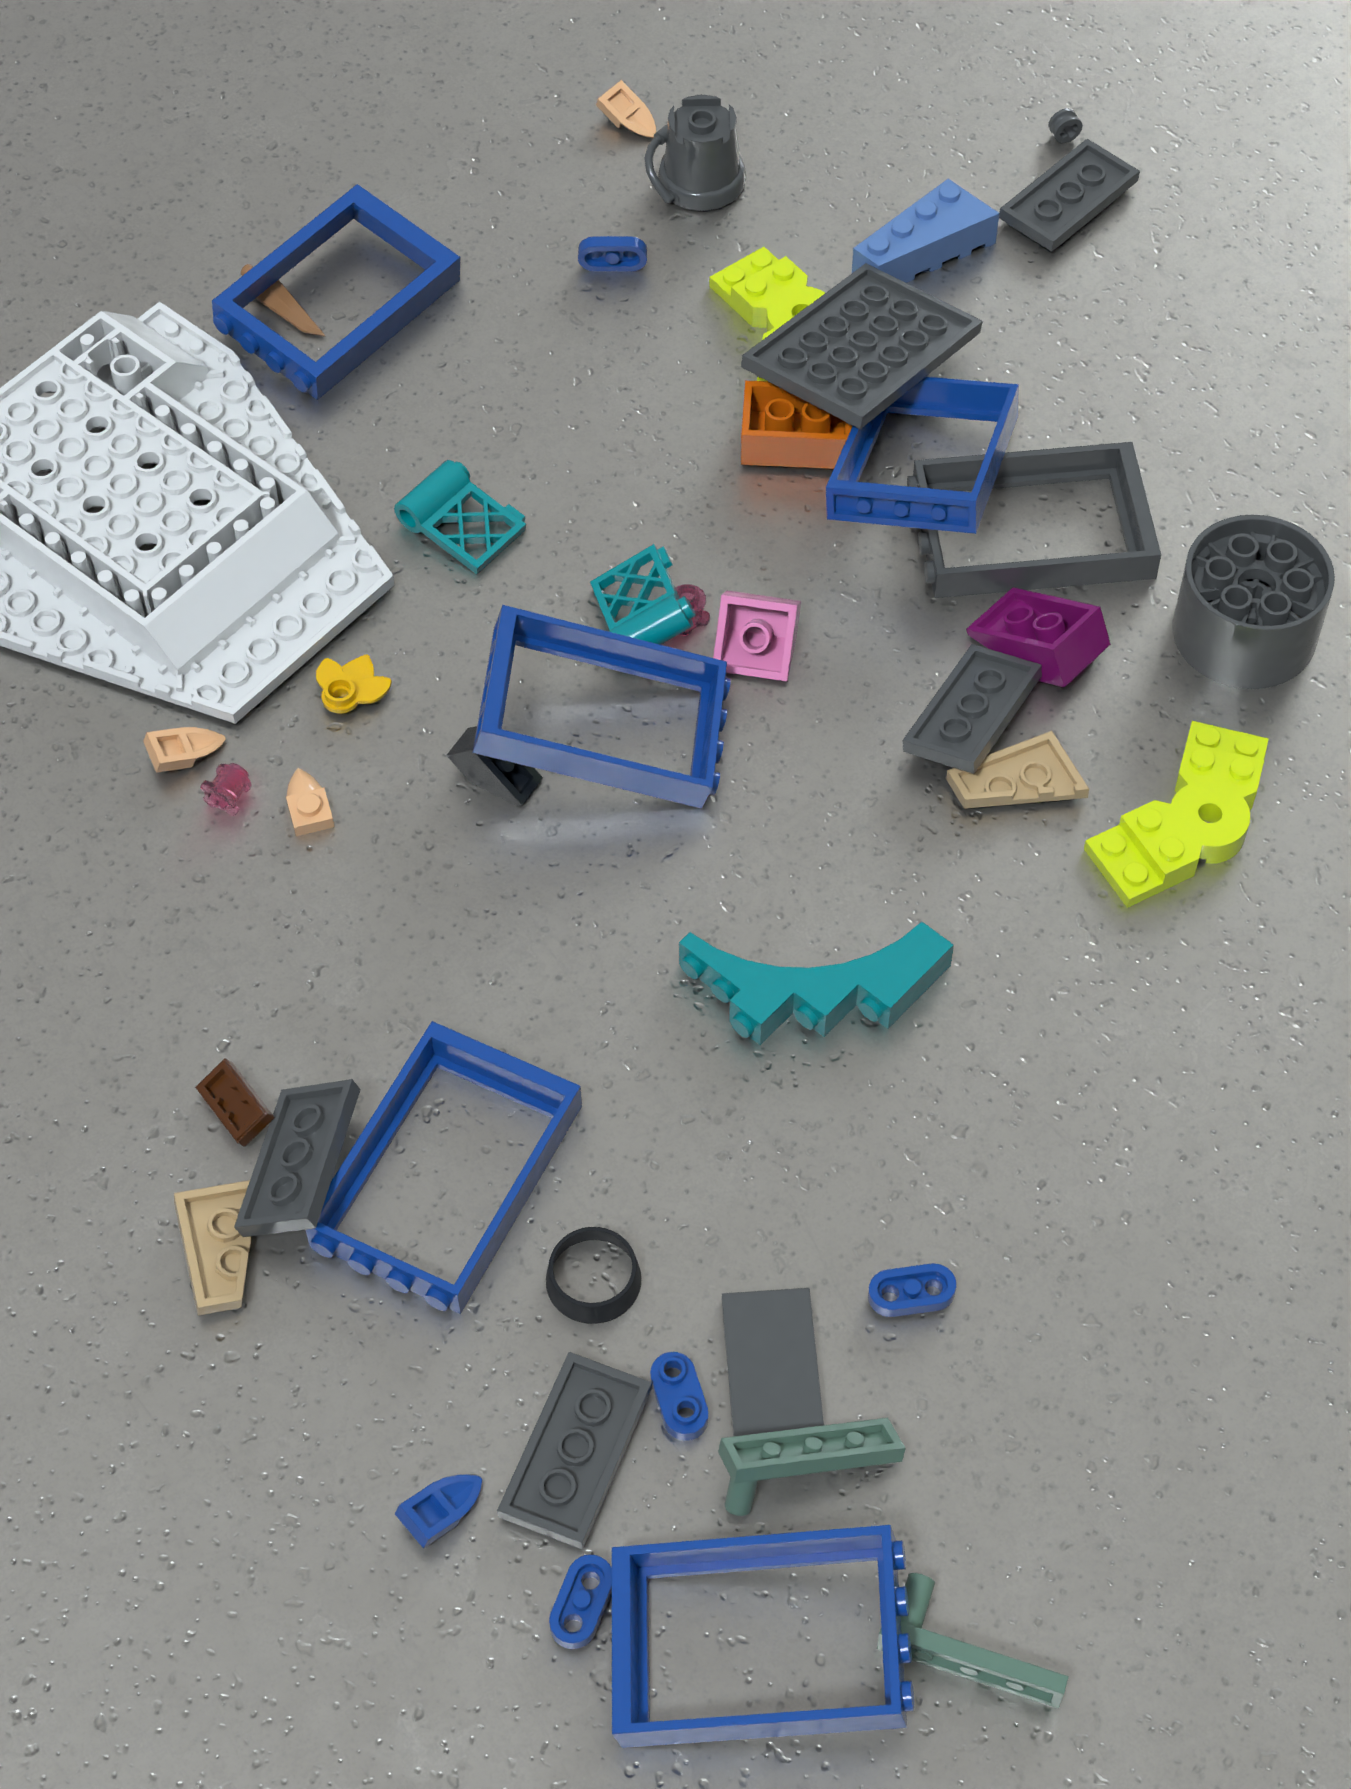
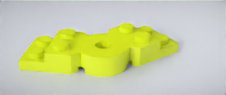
(764, 290)
(1162, 840)

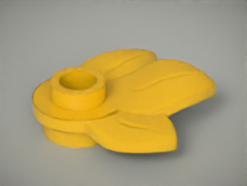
(351, 681)

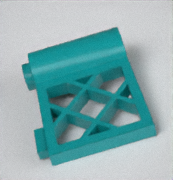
(436, 501)
(648, 619)

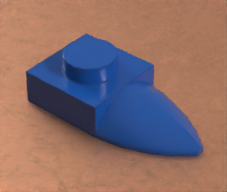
(439, 1507)

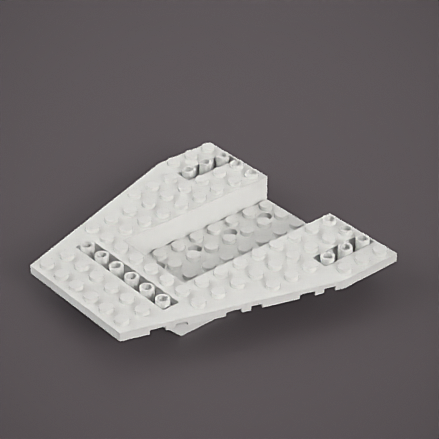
(233, 585)

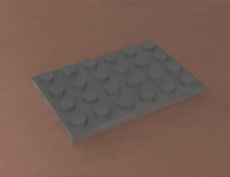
(861, 345)

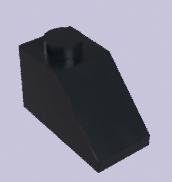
(502, 778)

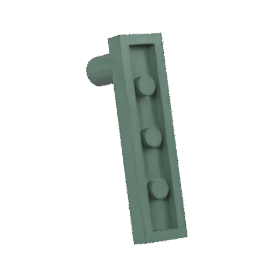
(804, 1452)
(972, 1661)

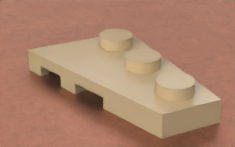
(1020, 775)
(212, 1246)

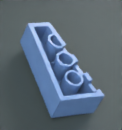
(929, 232)

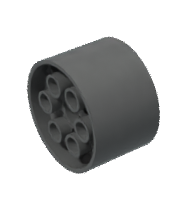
(1251, 629)

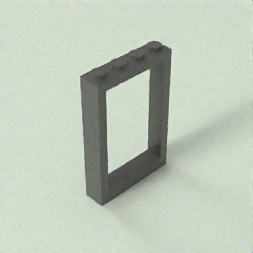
(1044, 467)

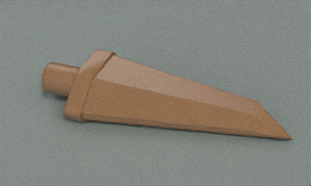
(284, 304)

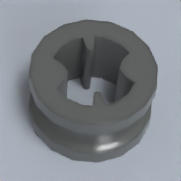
(1065, 125)

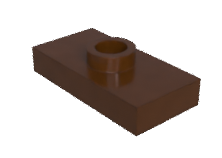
(235, 1102)

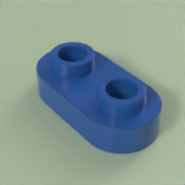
(612, 253)
(910, 1288)
(679, 1393)
(579, 1603)

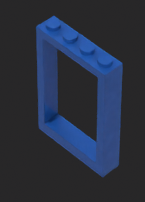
(282, 357)
(919, 506)
(615, 653)
(481, 1066)
(630, 1631)

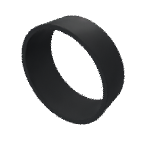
(593, 1312)

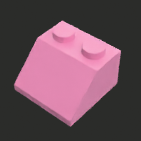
(757, 634)

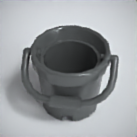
(700, 156)

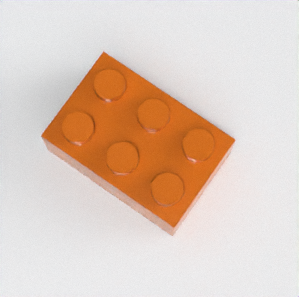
(788, 430)

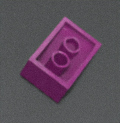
(1044, 630)

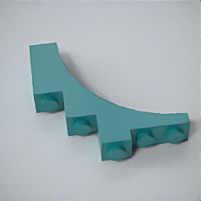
(820, 996)

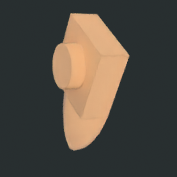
(627, 110)
(180, 746)
(308, 804)

